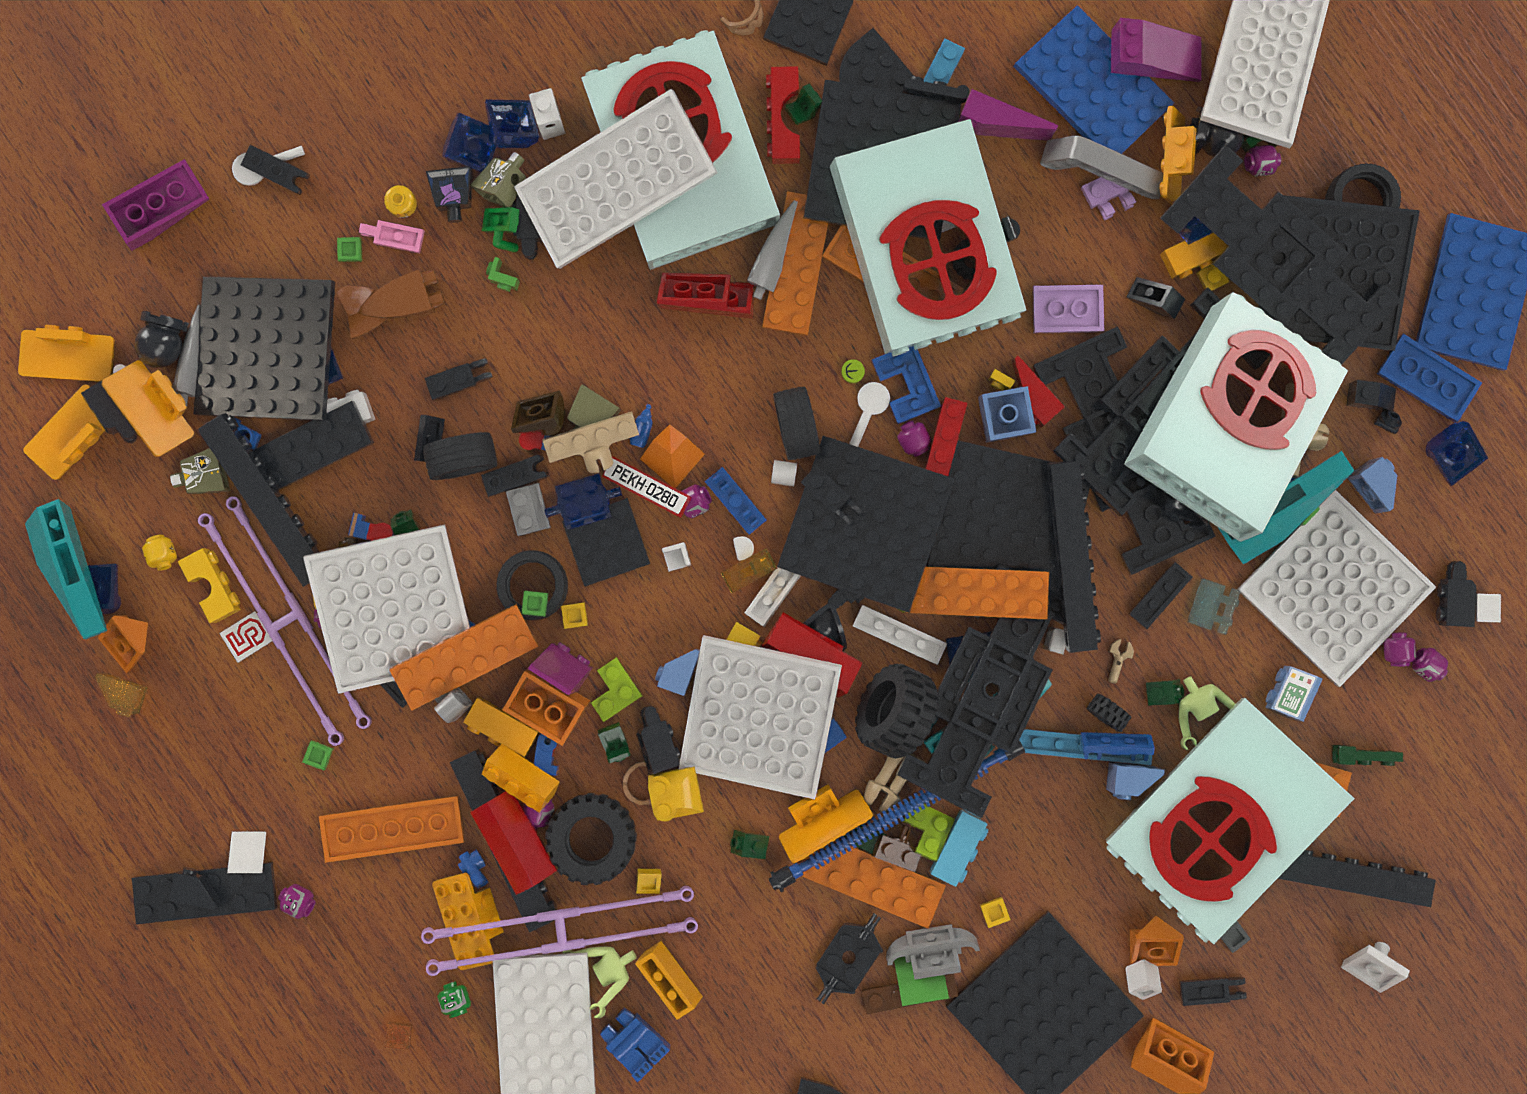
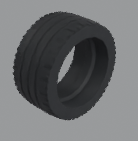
(1377, 175)
(796, 423)
(460, 456)
(532, 556)

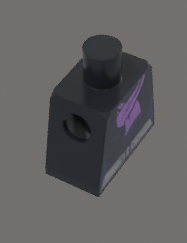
(451, 190)

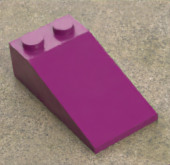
(1154, 51)
(1000, 119)
(155, 204)
(562, 668)

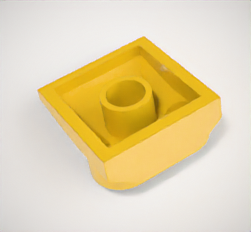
(675, 793)

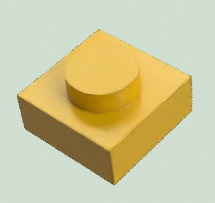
(1212, 278)
(1000, 381)
(574, 615)
(648, 881)
(995, 912)

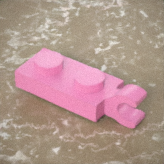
(394, 236)

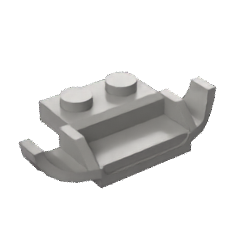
(932, 950)

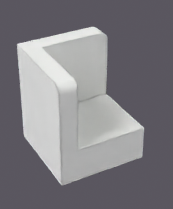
(676, 556)
(1488, 607)
(1143, 979)

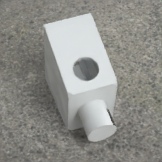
(547, 113)

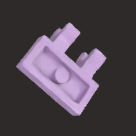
(1101, 191)

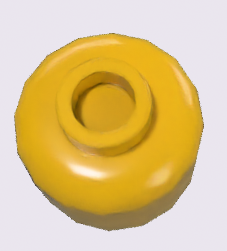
(400, 201)
(159, 552)

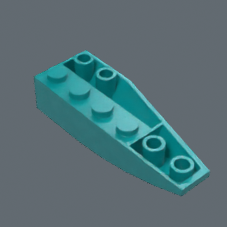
(1296, 504)
(65, 566)

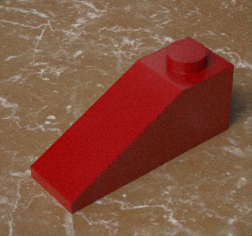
(1043, 401)

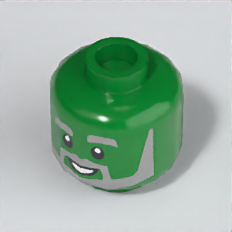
(454, 1000)

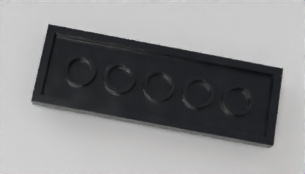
(315, 445)
(237, 891)

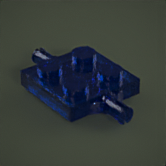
(583, 501)

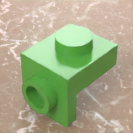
(504, 281)

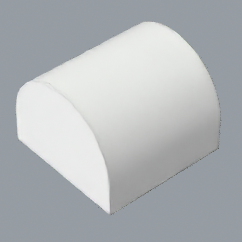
(784, 473)
(743, 547)
(1055, 640)

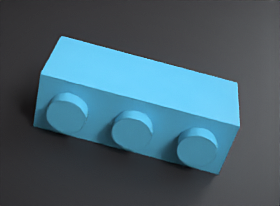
(959, 848)

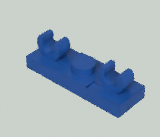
(735, 500)
(1117, 744)

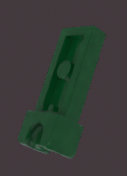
(1349, 755)

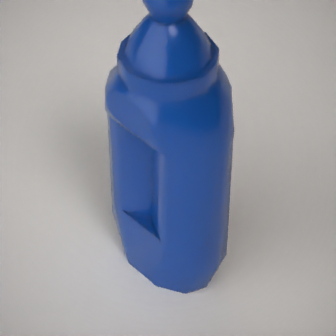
(644, 426)

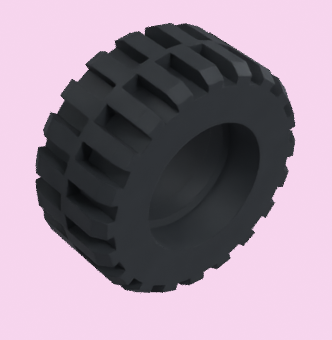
(896, 711)
(570, 863)

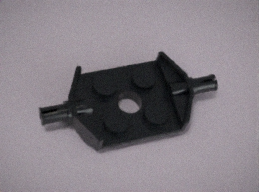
(844, 976)

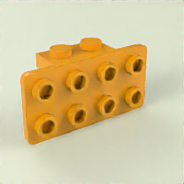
(1179, 154)
(65, 354)
(150, 406)
(65, 437)
(822, 821)
(465, 908)

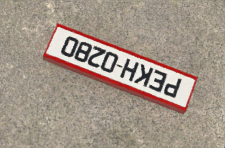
(647, 487)

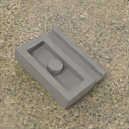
(528, 509)

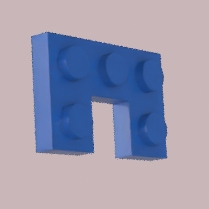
(922, 394)

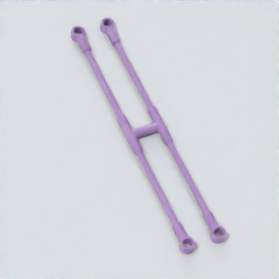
(272, 628)
(562, 944)

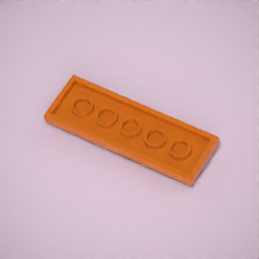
(926, 281)
(793, 298)
(983, 593)
(463, 657)
(391, 829)
(880, 885)

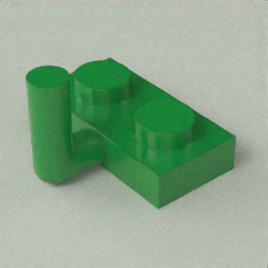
(499, 222)

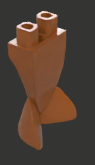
(397, 299)

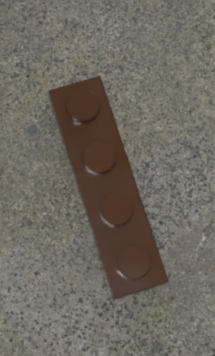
(888, 996)

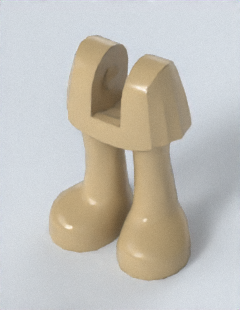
(879, 784)

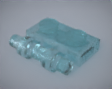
(1207, 604)

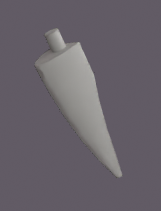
(771, 257)
(187, 365)

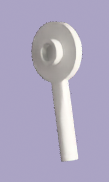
(251, 178)
(873, 400)

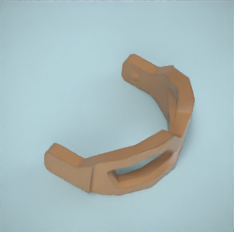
(732, 26)
(625, 787)

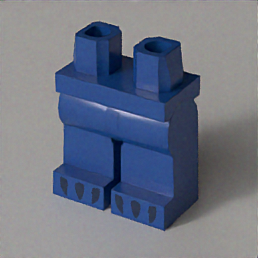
(635, 1043)

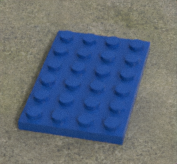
(1076, 78)
(1475, 292)

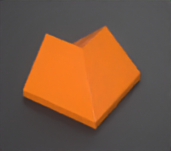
(672, 456)
(125, 640)
(1156, 943)

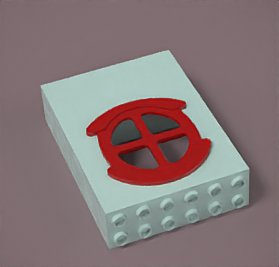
(913, 184)
(728, 203)
(1209, 453)
(1265, 782)

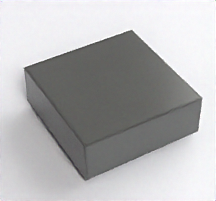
(1235, 937)

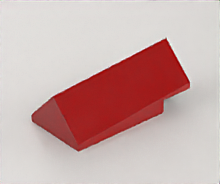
(706, 294)
(798, 639)
(513, 841)

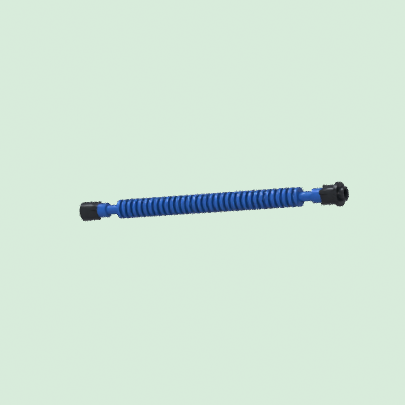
(787, 875)

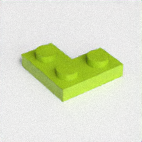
(621, 692)
(935, 831)

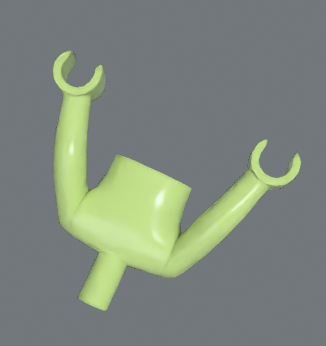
(1201, 704)
(608, 970)

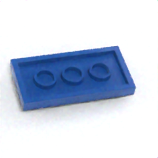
(1429, 378)

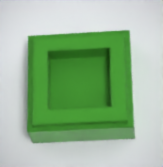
(349, 249)
(535, 603)
(318, 755)

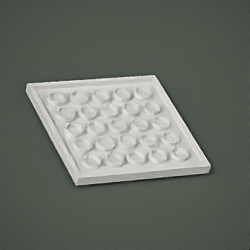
(1336, 588)
(385, 603)
(760, 716)

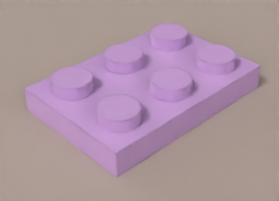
(1068, 309)

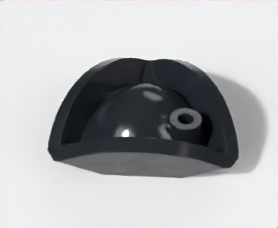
(828, 624)

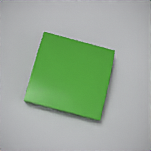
(921, 989)

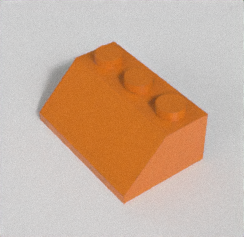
(545, 707)
(1172, 1059)

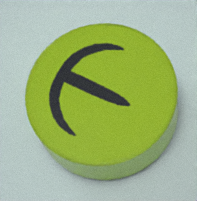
(852, 371)

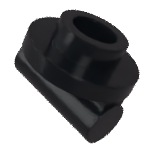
(1010, 228)
(1389, 421)

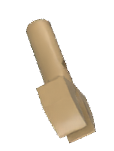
(1118, 659)

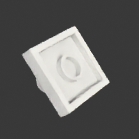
(1375, 967)

